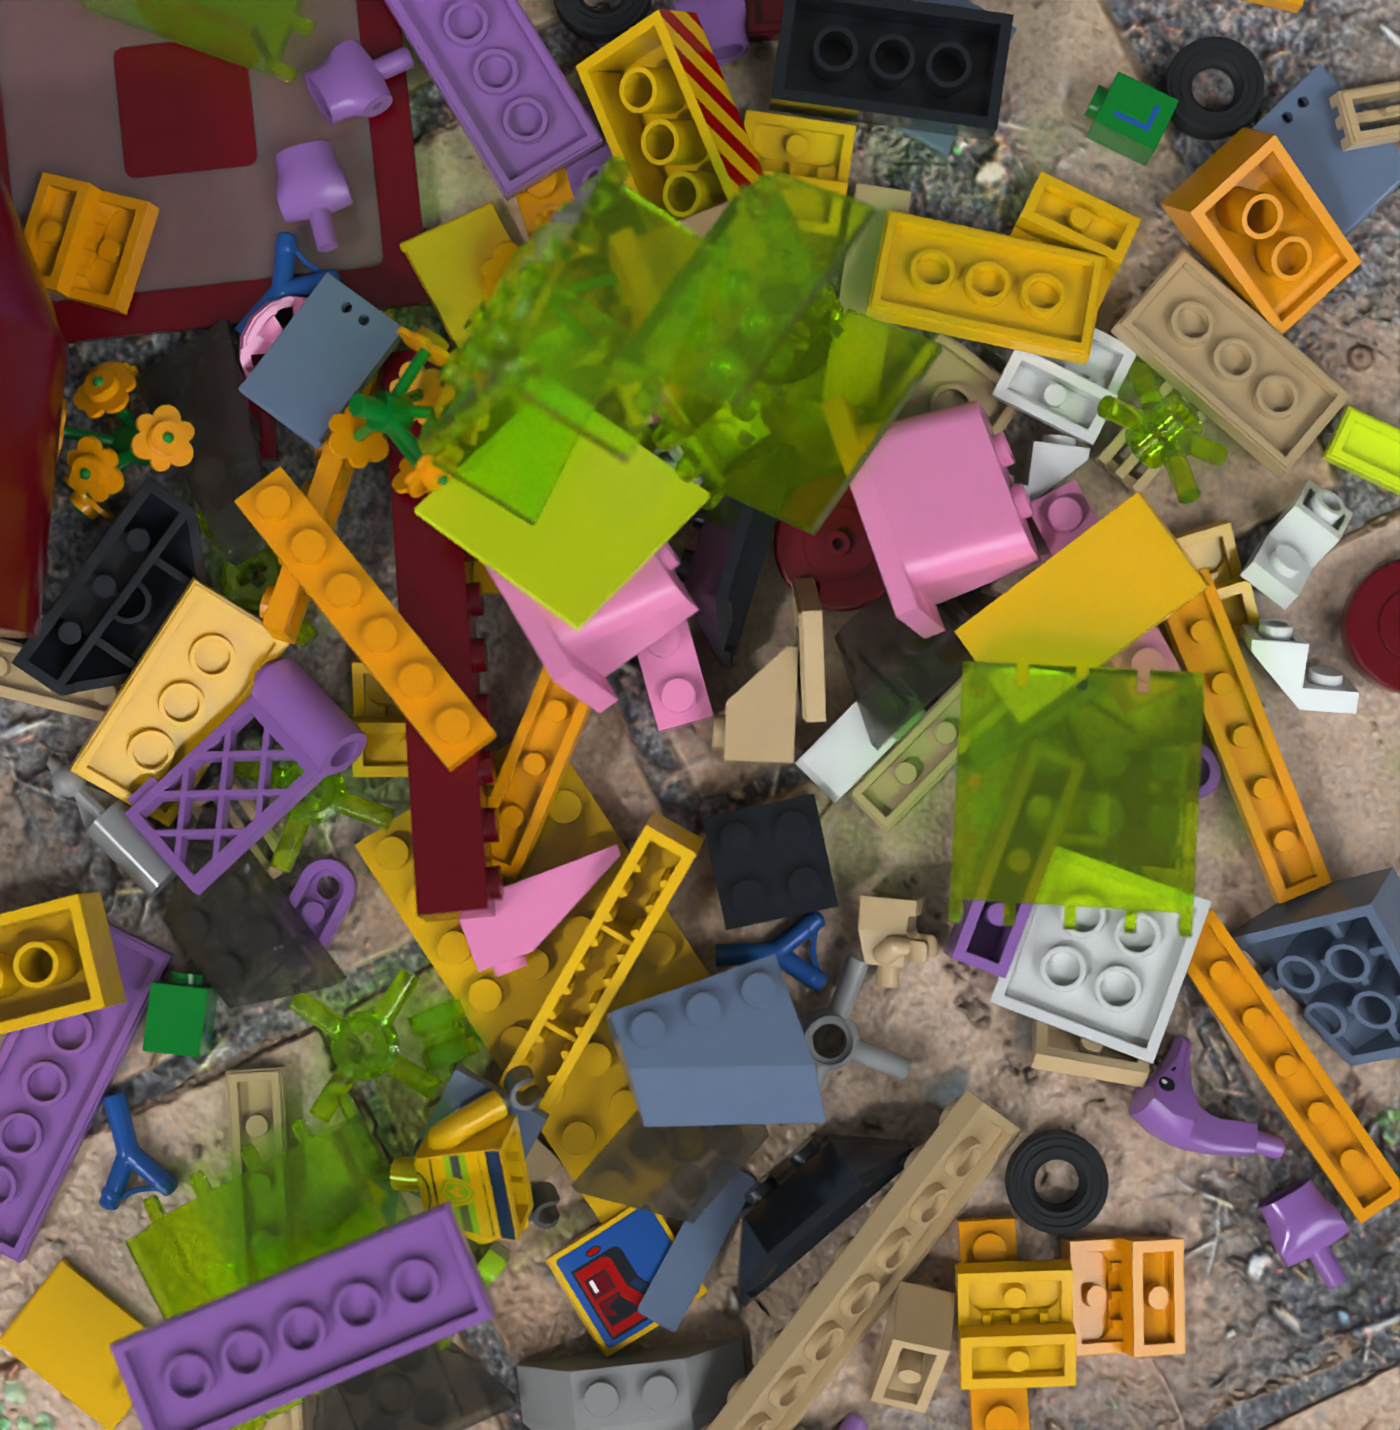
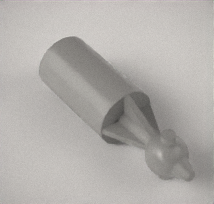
(112, 830)

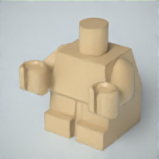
(890, 934)

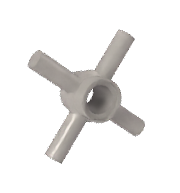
(852, 1046)

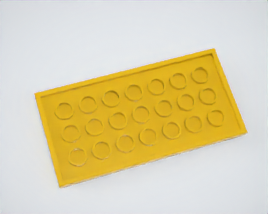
(503, 1007)

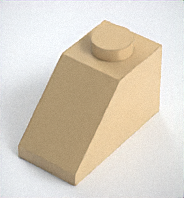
(914, 1346)

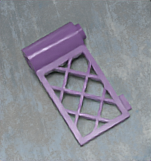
(293, 714)

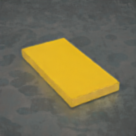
(986, 287)
(1089, 596)
(177, 694)

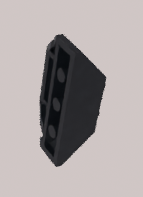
(725, 571)
(118, 595)
(809, 1202)

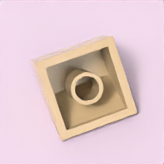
(761, 716)

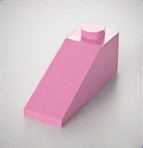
(533, 911)

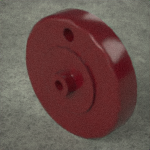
(835, 556)
(1373, 626)

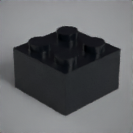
(770, 862)

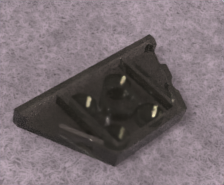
(897, 669)
(246, 931)
(669, 1168)
(415, 1393)

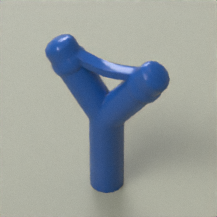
(282, 280)
(782, 946)
(129, 1158)

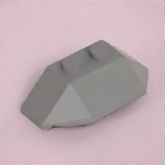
(631, 1388)

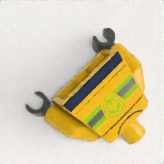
(481, 1166)

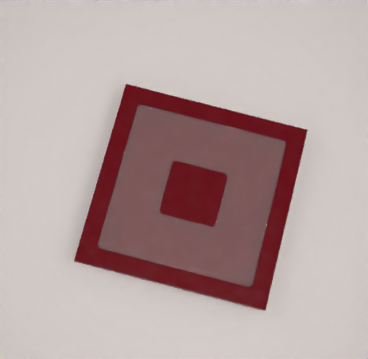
(202, 146)

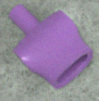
(723, 25)
(353, 83)
(312, 188)
(1304, 1227)

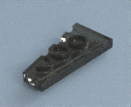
(226, 462)

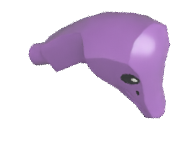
(1172, 1113)

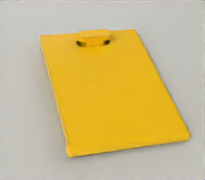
(450, 265)
(67, 1338)

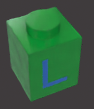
(1129, 117)
(180, 1015)

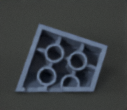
(1338, 961)
(719, 1052)

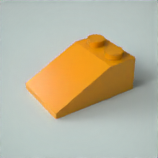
(1262, 228)

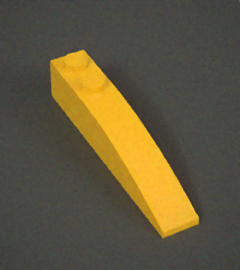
(605, 955)

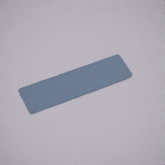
(693, 1255)

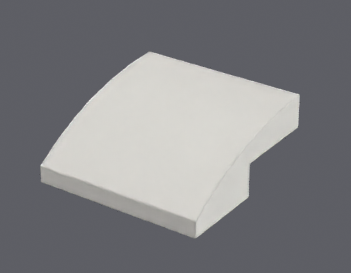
(1066, 391)

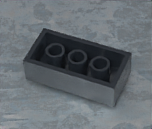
(893, 64)

